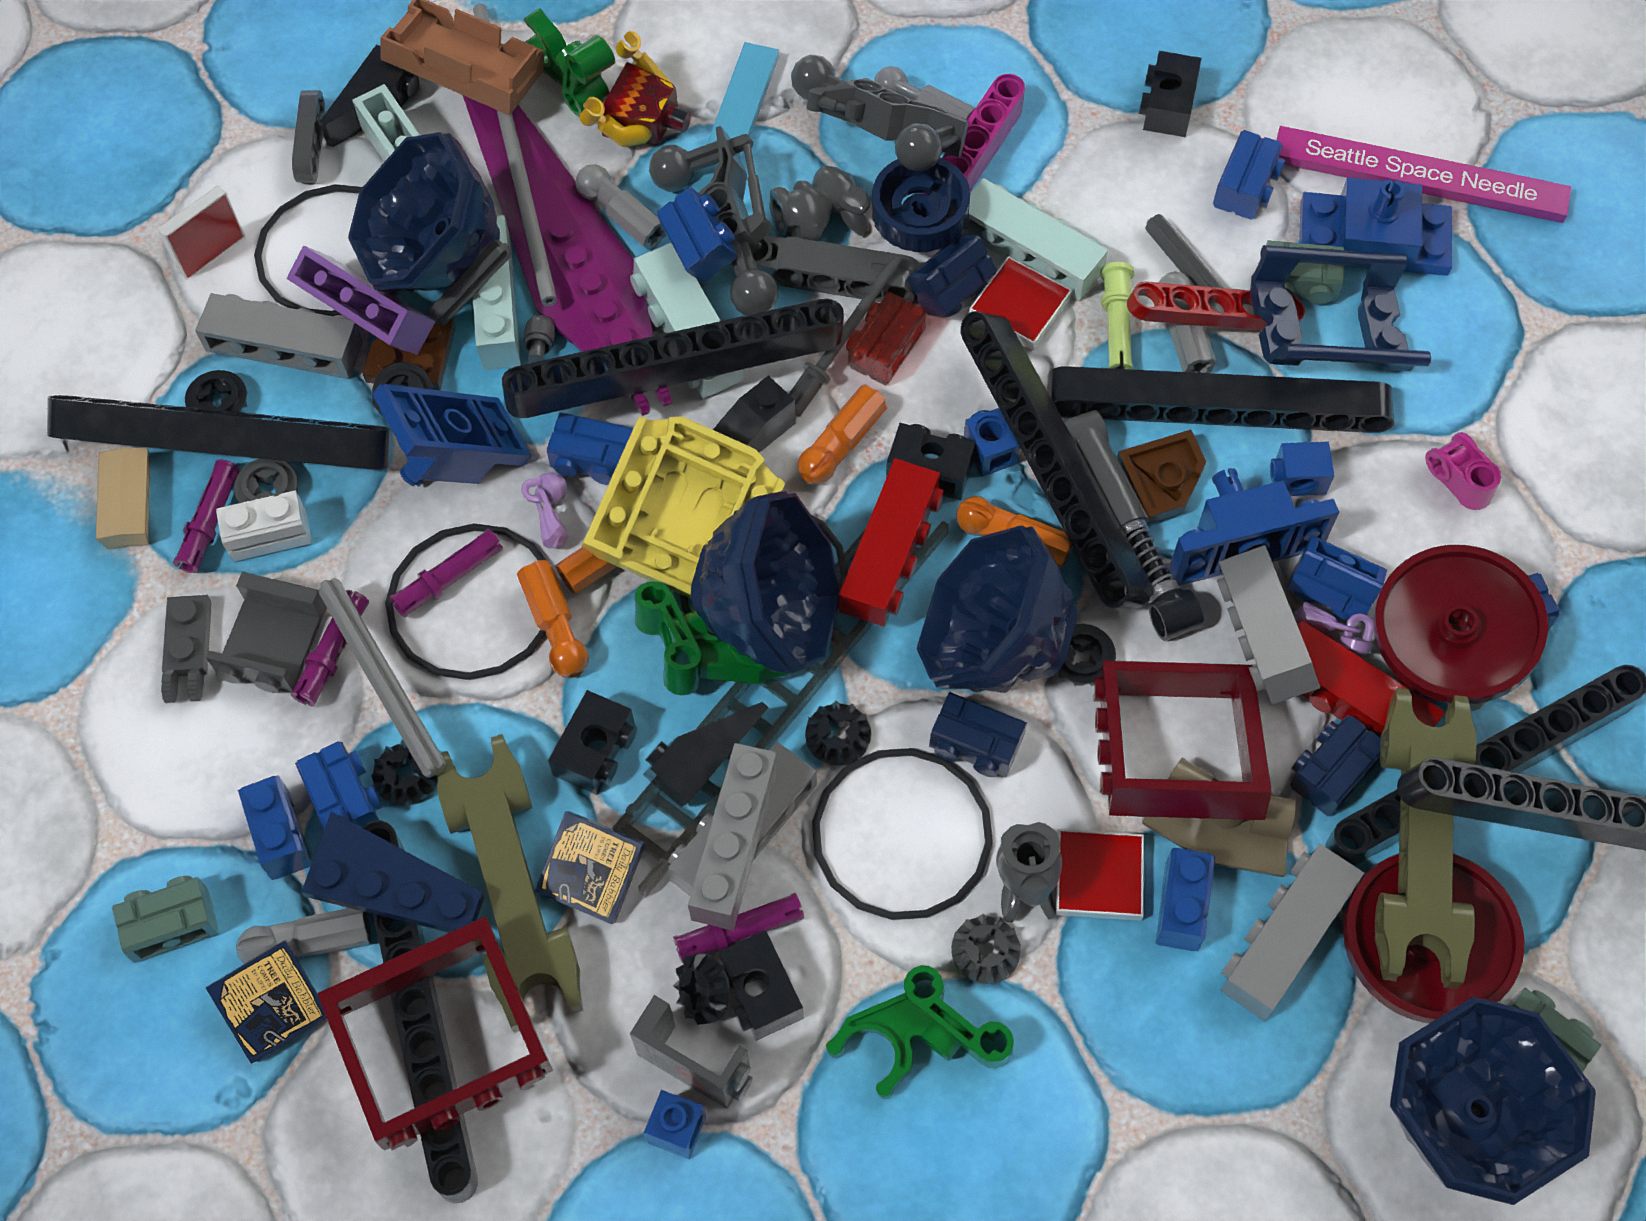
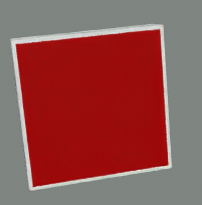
(201, 232)
(1025, 298)
(1101, 875)

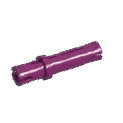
(203, 523)
(433, 582)
(322, 662)
(747, 924)

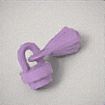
(549, 491)
(1326, 622)

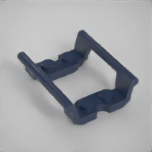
(1376, 312)

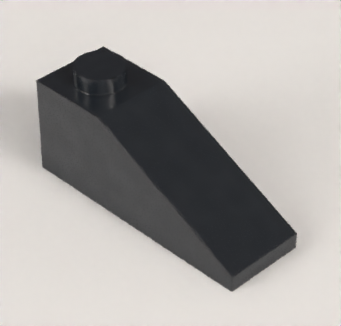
(341, 118)
(759, 415)
(693, 757)

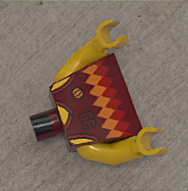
(639, 103)

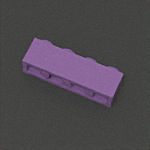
(359, 301)

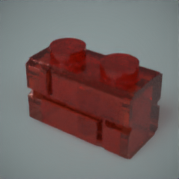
(886, 338)

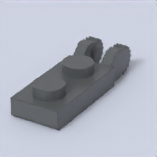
(185, 645)

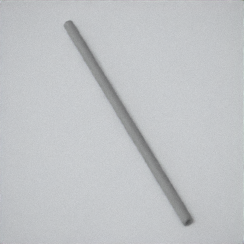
(524, 196)

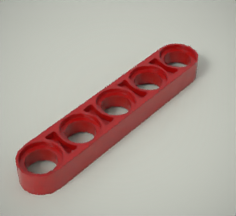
(1200, 311)

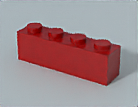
(890, 542)
(1355, 686)

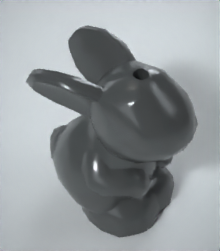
(808, 208)
(1029, 868)

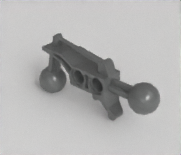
(918, 127)
(674, 169)

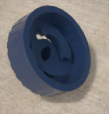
(925, 220)

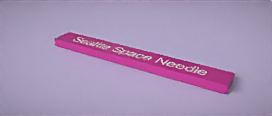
(1437, 176)

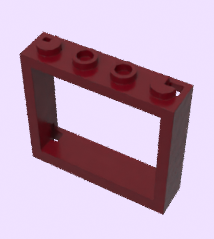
(1182, 797)
(403, 972)

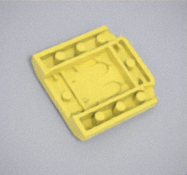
(671, 496)

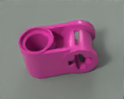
(1460, 467)

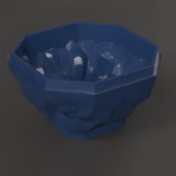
(422, 217)
(769, 584)
(998, 615)
(1519, 1079)

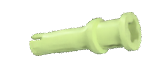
(1114, 301)

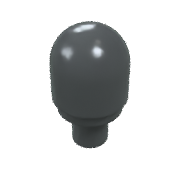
(538, 337)

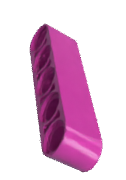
(989, 126)

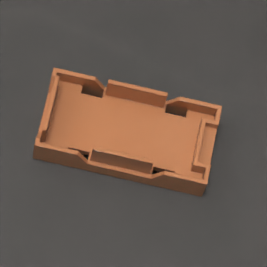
(463, 55)

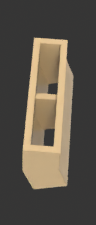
(123, 497)

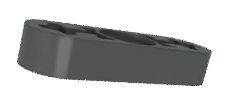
(308, 136)

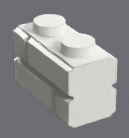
(263, 526)

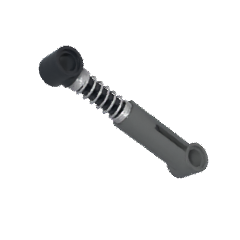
(1172, 608)

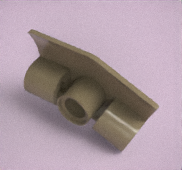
(1237, 844)

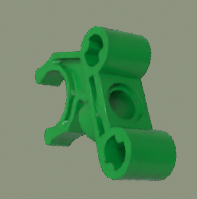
(573, 65)
(689, 647)
(923, 1018)

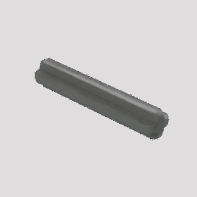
(1180, 252)
(470, 282)

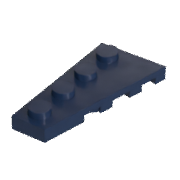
(384, 880)

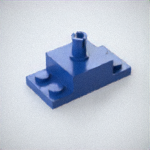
(1382, 220)
(449, 433)
(1245, 521)

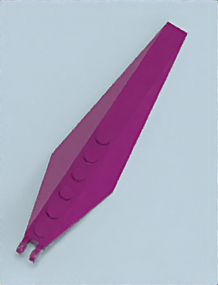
(583, 253)

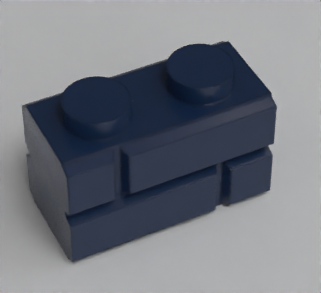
(952, 276)
(977, 735)
(1337, 765)

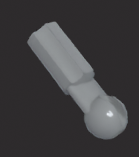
(897, 81)
(596, 185)
(1190, 341)
(308, 934)

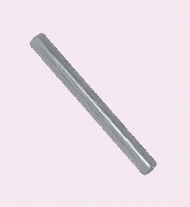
(382, 678)

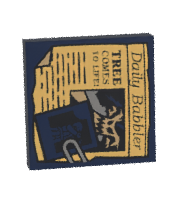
(590, 867)
(267, 1001)

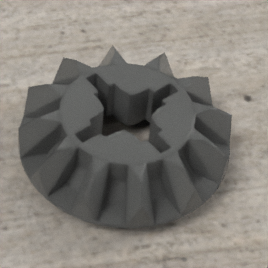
(268, 472)
(993, 967)

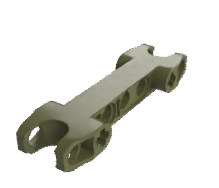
(488, 808)
(1424, 904)

